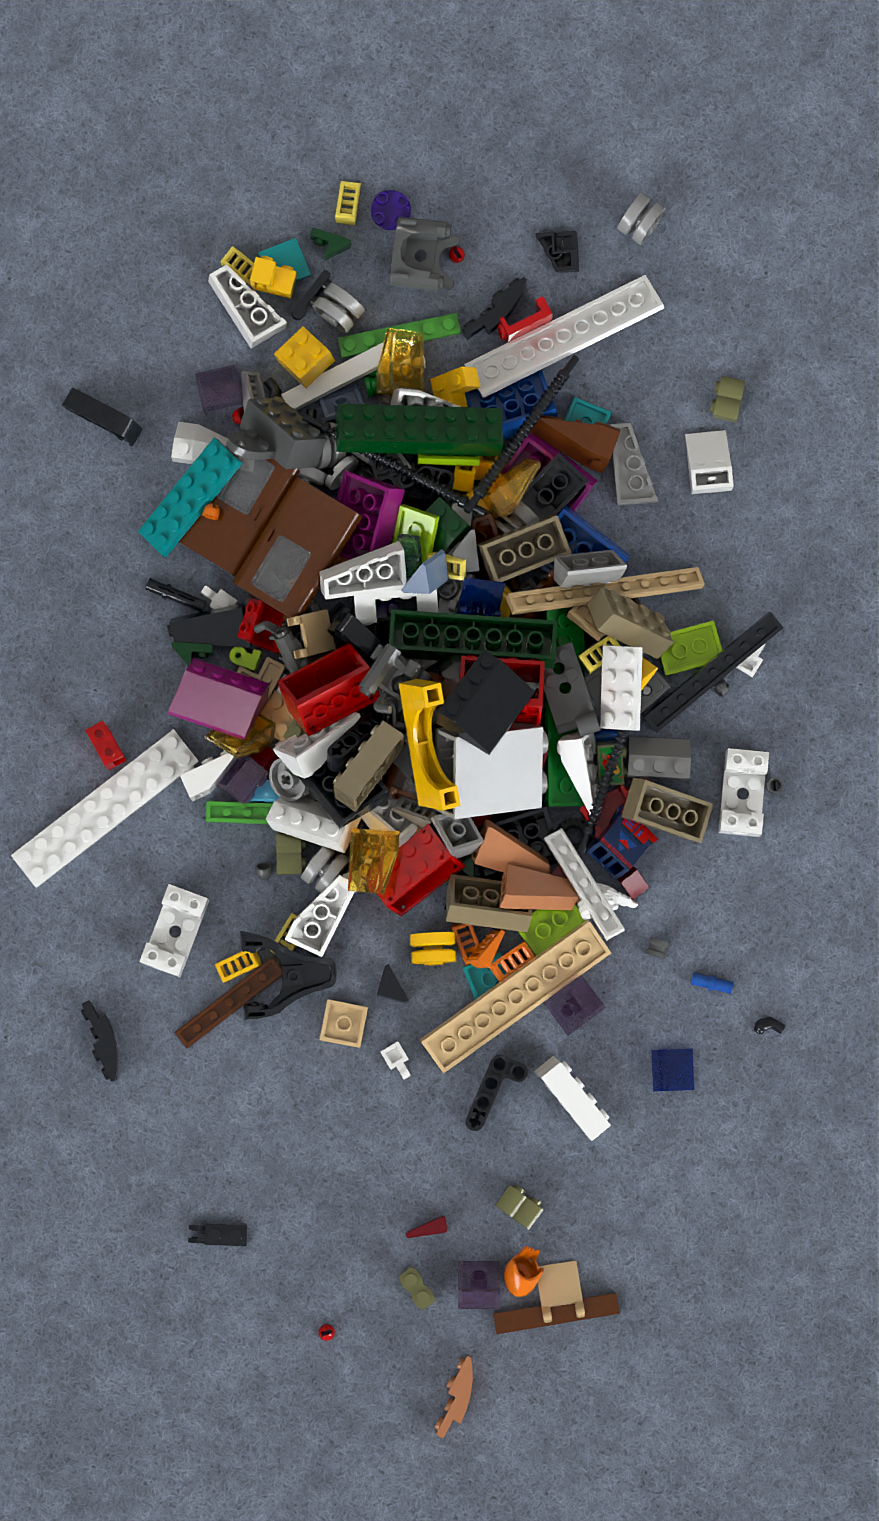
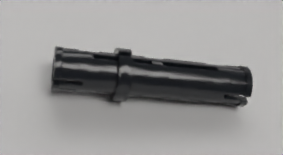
(176, 595)

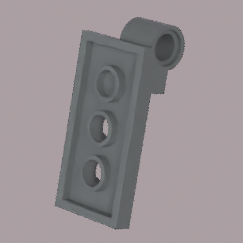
(576, 707)

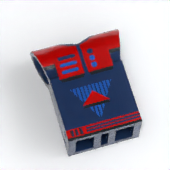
(621, 844)

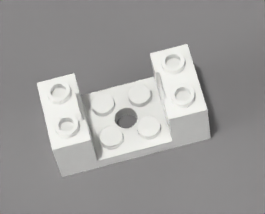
(366, 607)
(747, 771)
(182, 910)

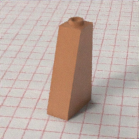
(504, 849)
(535, 890)

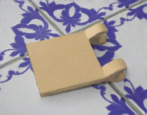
(314, 633)
(559, 1287)

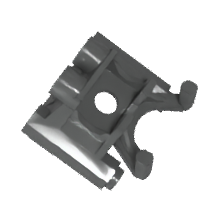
(417, 235)
(288, 643)
(385, 674)

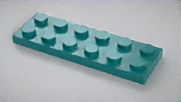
(189, 497)

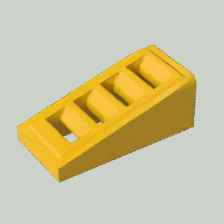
(220, 968)

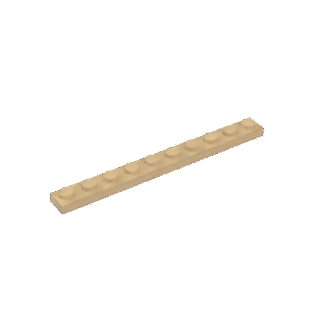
(628, 587)

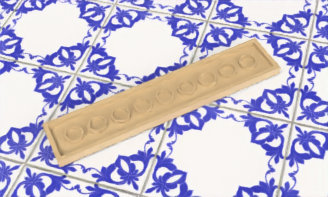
(515, 996)

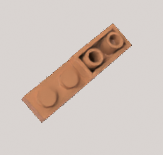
(460, 1388)

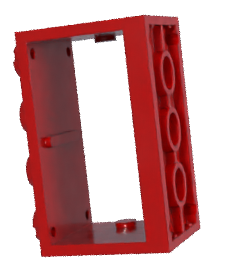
(528, 671)
(326, 690)
(419, 870)

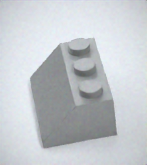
(588, 568)
(659, 758)

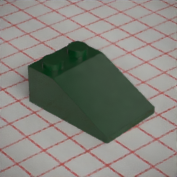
(450, 527)

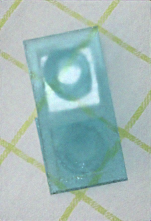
(412, 552)

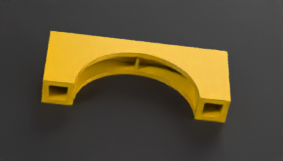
(432, 786)

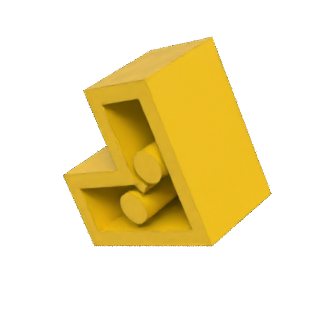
(273, 279)
(454, 384)
(465, 475)

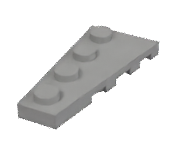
(630, 471)

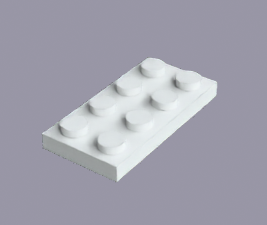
(621, 687)

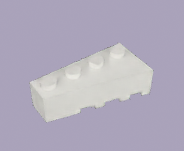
(248, 311)
(366, 574)
(573, 1098)

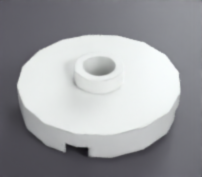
(348, 463)

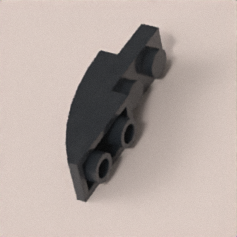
(503, 303)
(106, 1048)

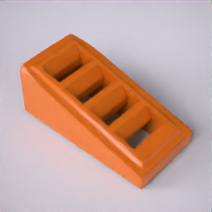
(454, 927)
(486, 950)
(525, 951)

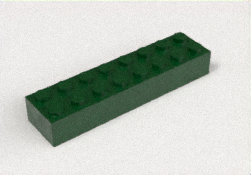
(418, 429)
(457, 635)

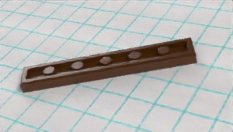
(229, 1002)
(533, 1317)

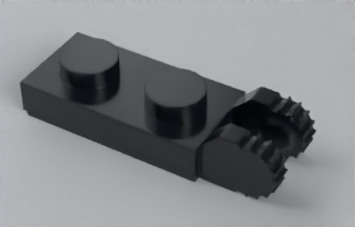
(311, 295)
(221, 1234)

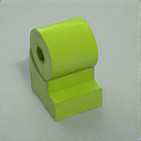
(244, 659)

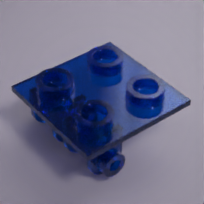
(481, 597)
(672, 1070)

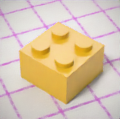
(304, 357)

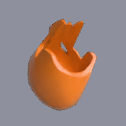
(522, 1273)

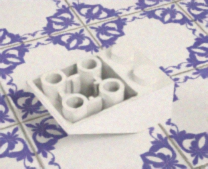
(709, 462)
(205, 778)

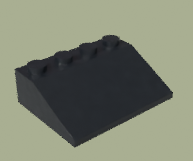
(485, 703)
(322, 789)
(527, 826)

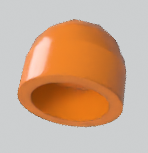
(211, 512)

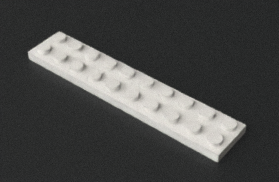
(566, 335)
(104, 808)

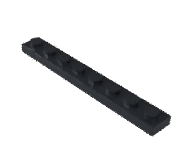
(713, 671)

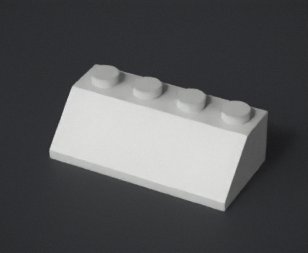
(309, 822)

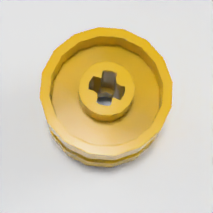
(432, 948)

